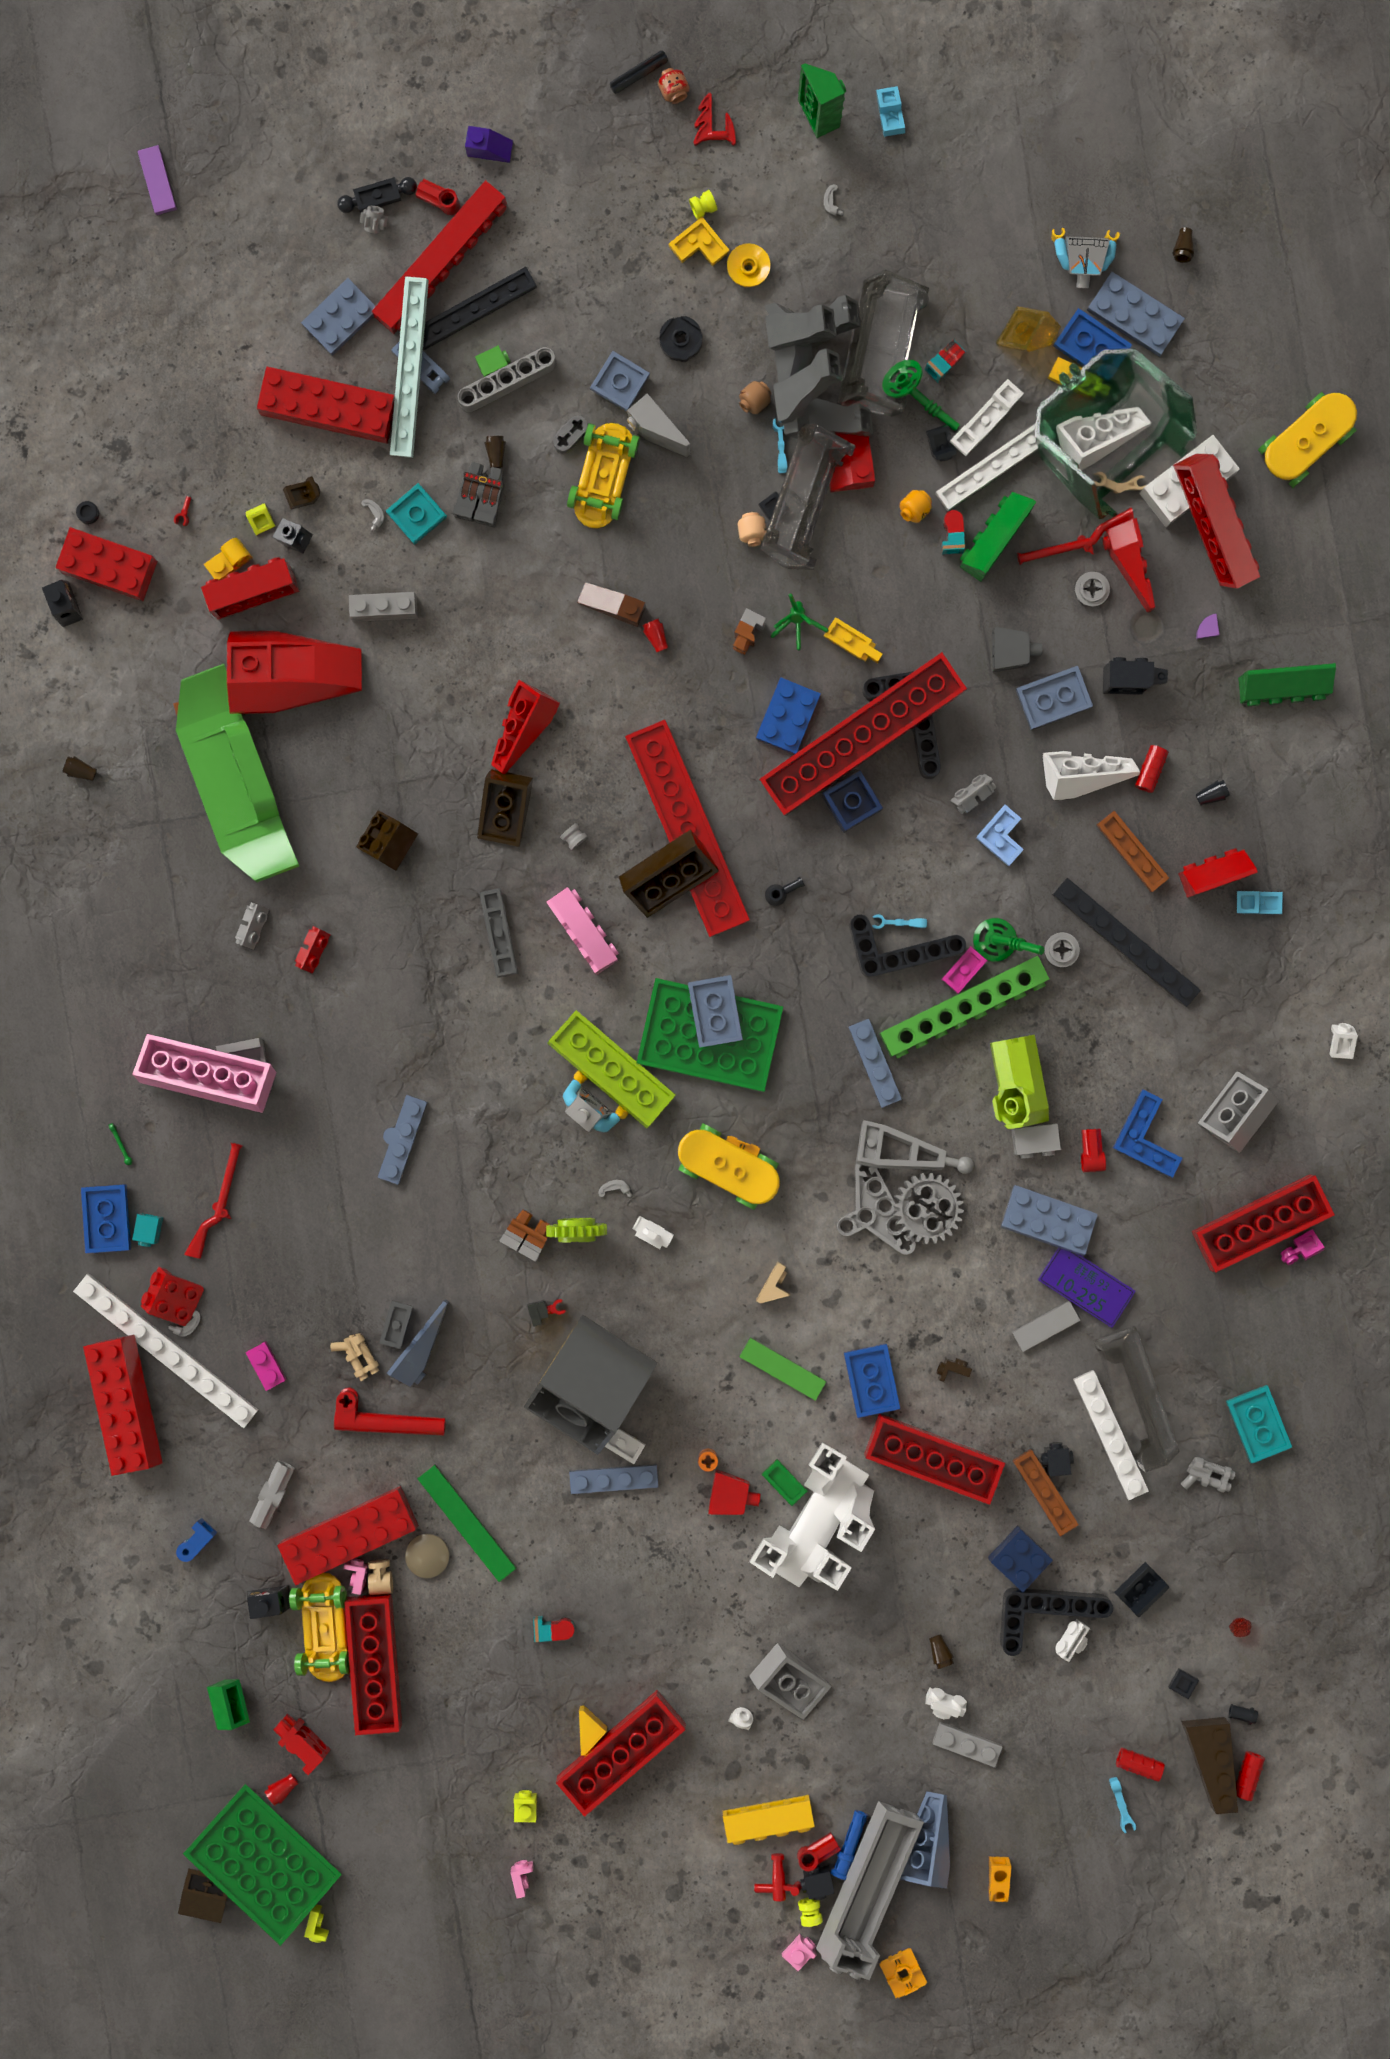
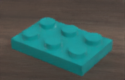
(1258, 1424)

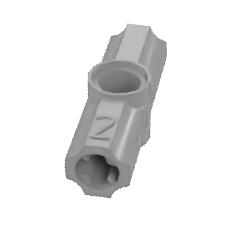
(272, 1494)

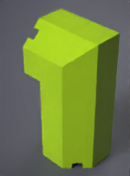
(1020, 1083)

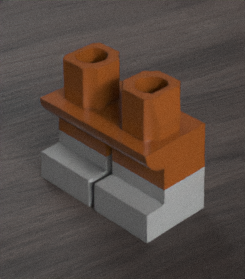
(744, 632)
(517, 1231)

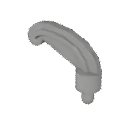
(828, 201)
(377, 512)
(614, 1185)
(189, 1328)

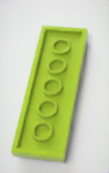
(611, 1069)

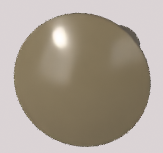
(427, 1555)

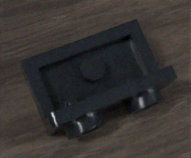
(1142, 1589)

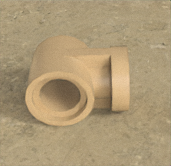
(380, 1581)

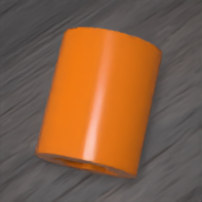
(708, 1459)

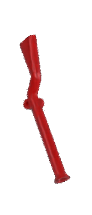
(1081, 542)
(197, 1244)

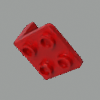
(171, 1297)

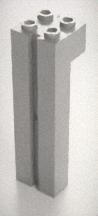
(868, 1891)

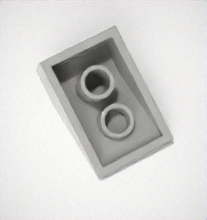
(654, 426)
(789, 1681)

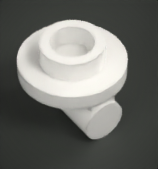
(741, 1718)

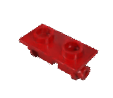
(317, 942)

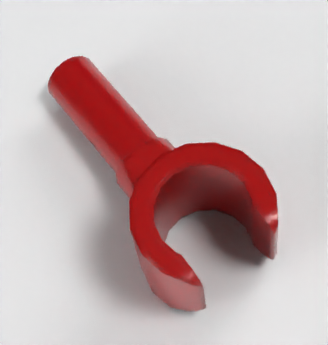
(184, 511)

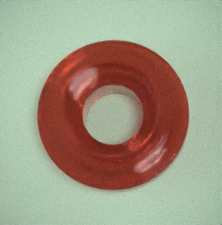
(1240, 1627)

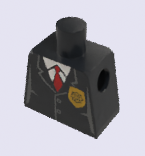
(61, 601)
(267, 1601)

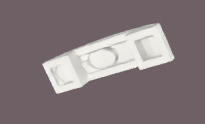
(987, 418)

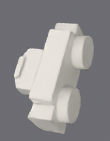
(652, 1233)
(1072, 1640)
(945, 1704)

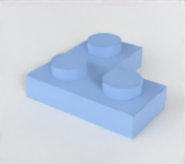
(996, 836)

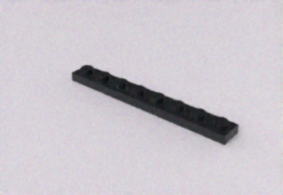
(1126, 942)

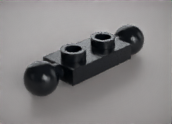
(377, 194)

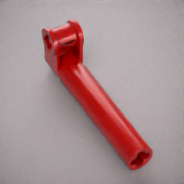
(349, 1419)

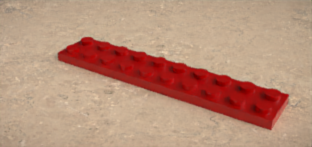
(681, 811)

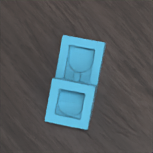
(890, 111)
(1259, 902)

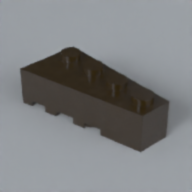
(1213, 1756)

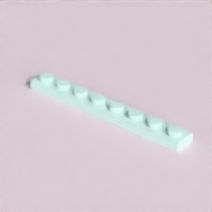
(409, 366)

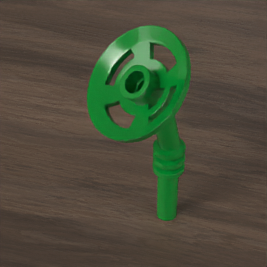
(908, 387)
(1000, 941)

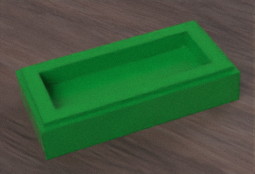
(784, 1482)

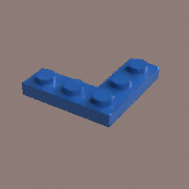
(1131, 1137)

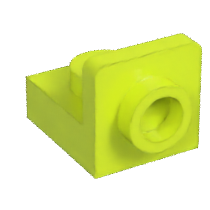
(525, 1806)
(315, 1920)

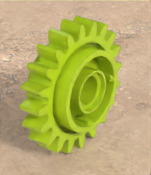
(576, 1230)

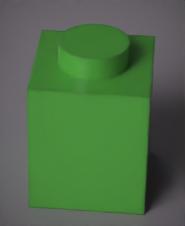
(492, 360)

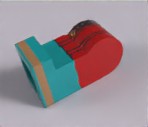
(945, 361)
(954, 526)
(553, 1630)

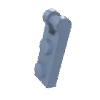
(428, 366)

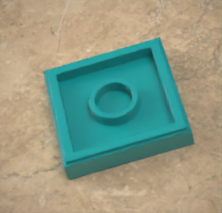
(416, 513)

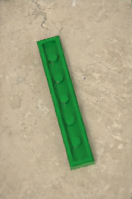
(467, 1523)

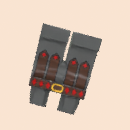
(480, 490)

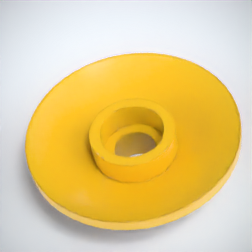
(748, 255)

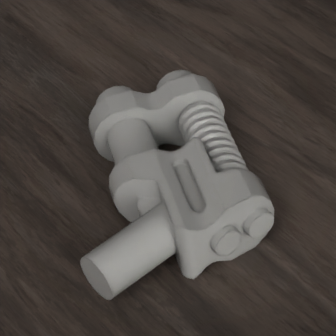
(1201, 1471)

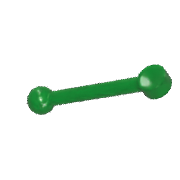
(128, 1160)

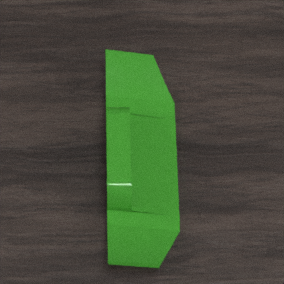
(231, 778)

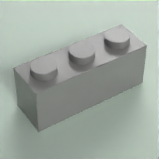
(383, 606)

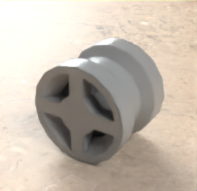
(573, 836)

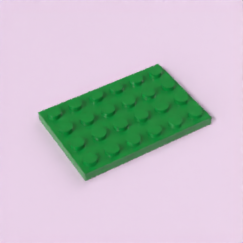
(673, 1045)
(262, 1864)

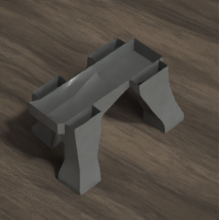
(802, 379)

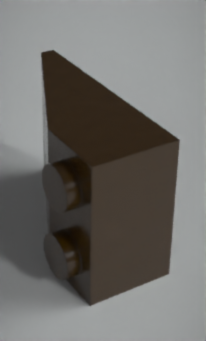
(504, 807)

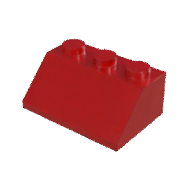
(1216, 872)

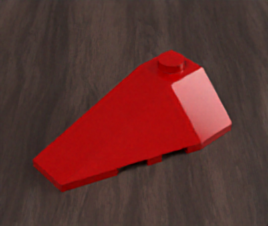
(857, 469)
(1124, 548)
(528, 717)

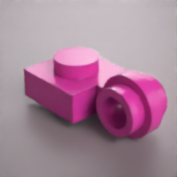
(1306, 1244)

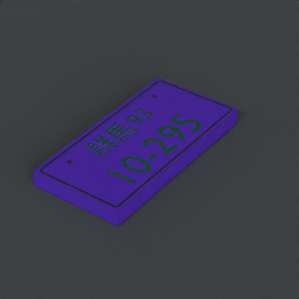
(1086, 1285)

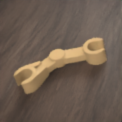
(1118, 487)

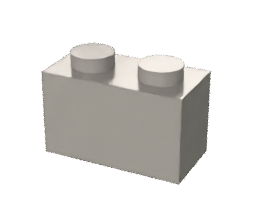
(1035, 1140)

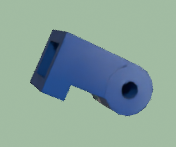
(191, 1547)

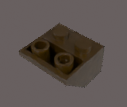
(387, 840)
(202, 1898)

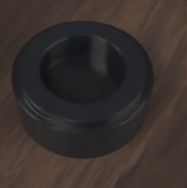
(87, 512)

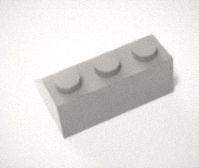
(1238, 1111)

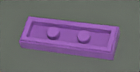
(157, 180)

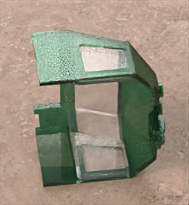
(1110, 383)

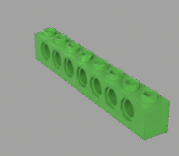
(1032, 968)

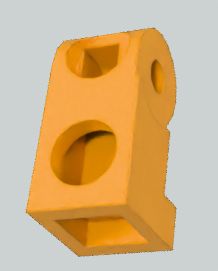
(999, 1879)

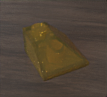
(1029, 330)

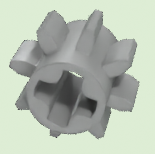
(373, 219)

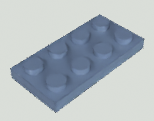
(1135, 314)
(1049, 1220)

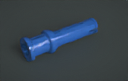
(847, 1853)

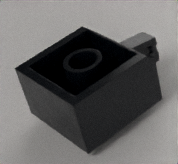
(1131, 676)

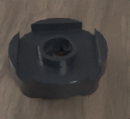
(678, 326)

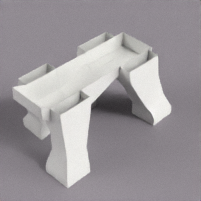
(836, 1498)

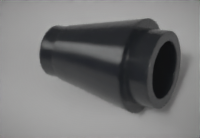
(1213, 793)

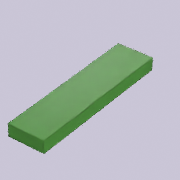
(782, 1368)

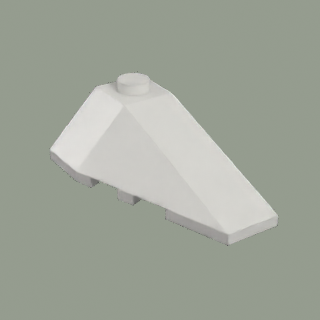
(1097, 436)
(1076, 775)

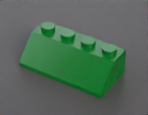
(821, 99)
(997, 535)
(1287, 684)

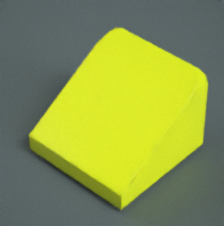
(260, 519)

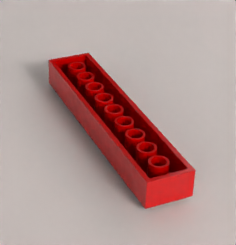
(863, 734)

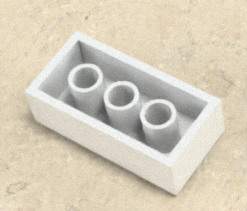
(1165, 493)

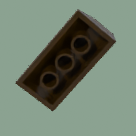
(668, 874)

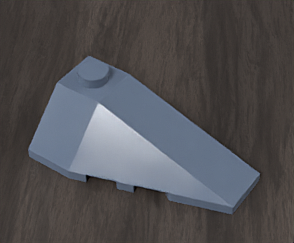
(930, 1855)

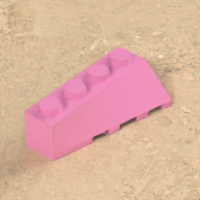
(582, 930)

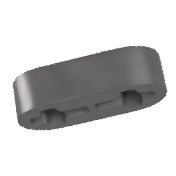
(566, 430)

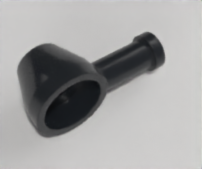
(783, 891)

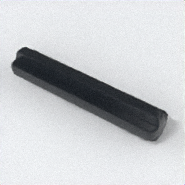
(638, 72)

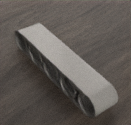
(512, 370)

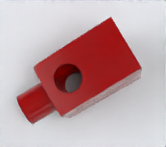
(731, 1495)

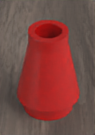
(655, 633)
(280, 1790)

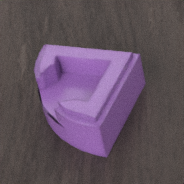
(1208, 627)

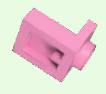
(359, 1578)
(519, 1880)
(799, 1952)

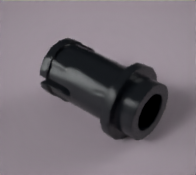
(1243, 1714)

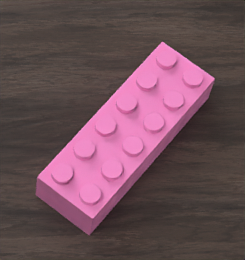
(204, 1073)

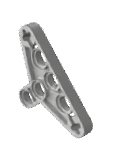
(880, 1220)

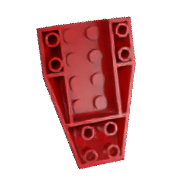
(287, 671)

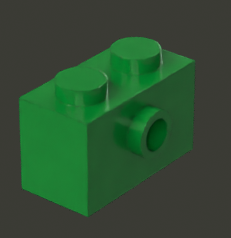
(228, 1704)

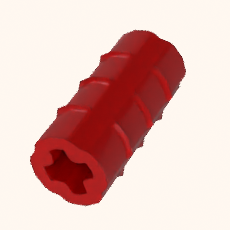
(1151, 769)
(1140, 1764)
(1249, 1775)

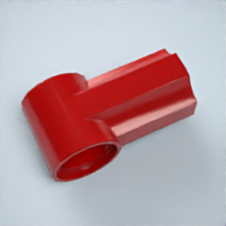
(437, 196)
(1092, 1157)
(820, 1850)

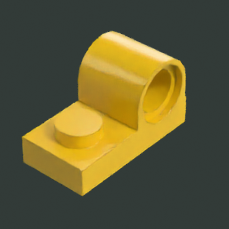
(231, 558)

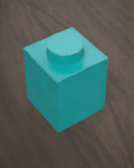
(147, 1229)

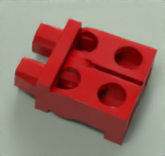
(302, 1742)

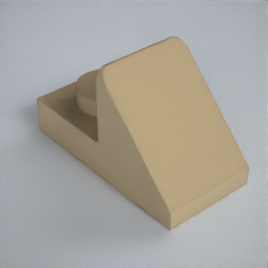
(770, 1290)

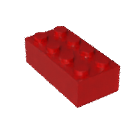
(106, 564)
(249, 588)

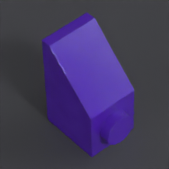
(488, 144)

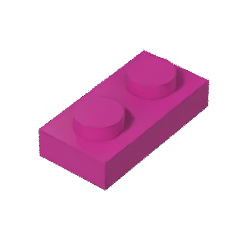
(964, 970)
(266, 1366)

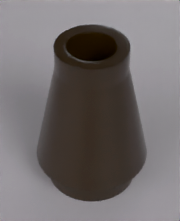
(1184, 247)
(495, 450)
(78, 769)
(940, 1652)

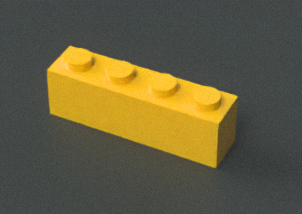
(768, 1819)

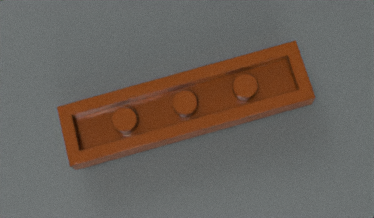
(1132, 851)
(1045, 1492)

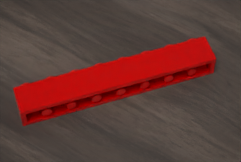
(444, 251)

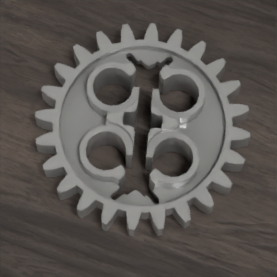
(918, 1224)

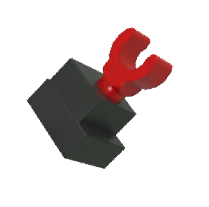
(539, 1311)

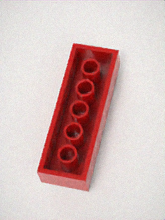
(326, 405)
(1217, 520)
(1263, 1223)
(123, 1405)
(934, 1459)
(348, 1535)
(373, 1664)
(621, 1753)

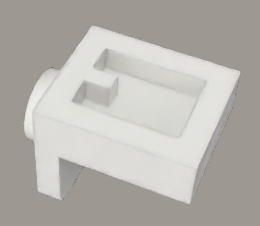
(1343, 1041)

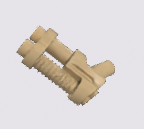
(355, 1347)

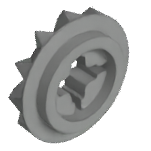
(1098, 581)
(1068, 942)

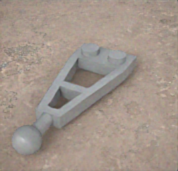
(871, 1143)

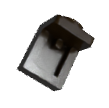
(302, 493)
(958, 1366)

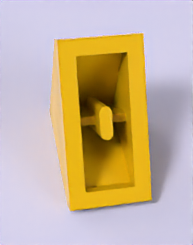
(590, 1729)

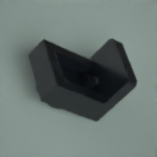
(940, 444)

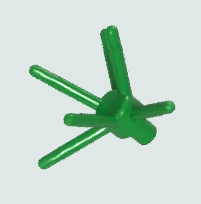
(796, 616)

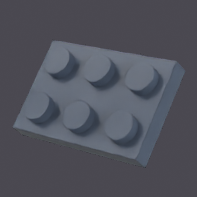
(339, 316)
(1054, 697)
(715, 1011)

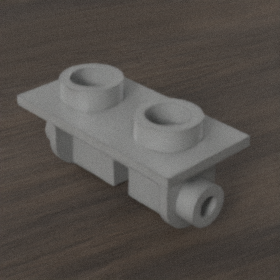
(965, 798)
(250, 934)

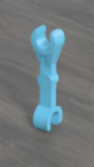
(782, 461)
(916, 923)
(1125, 1817)

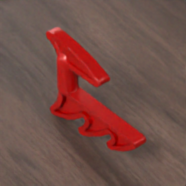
(705, 132)

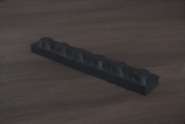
(477, 307)

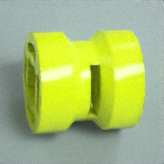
(703, 204)
(810, 1912)

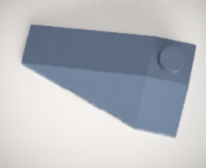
(414, 1359)

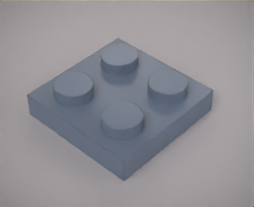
(619, 381)

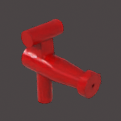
(778, 1884)

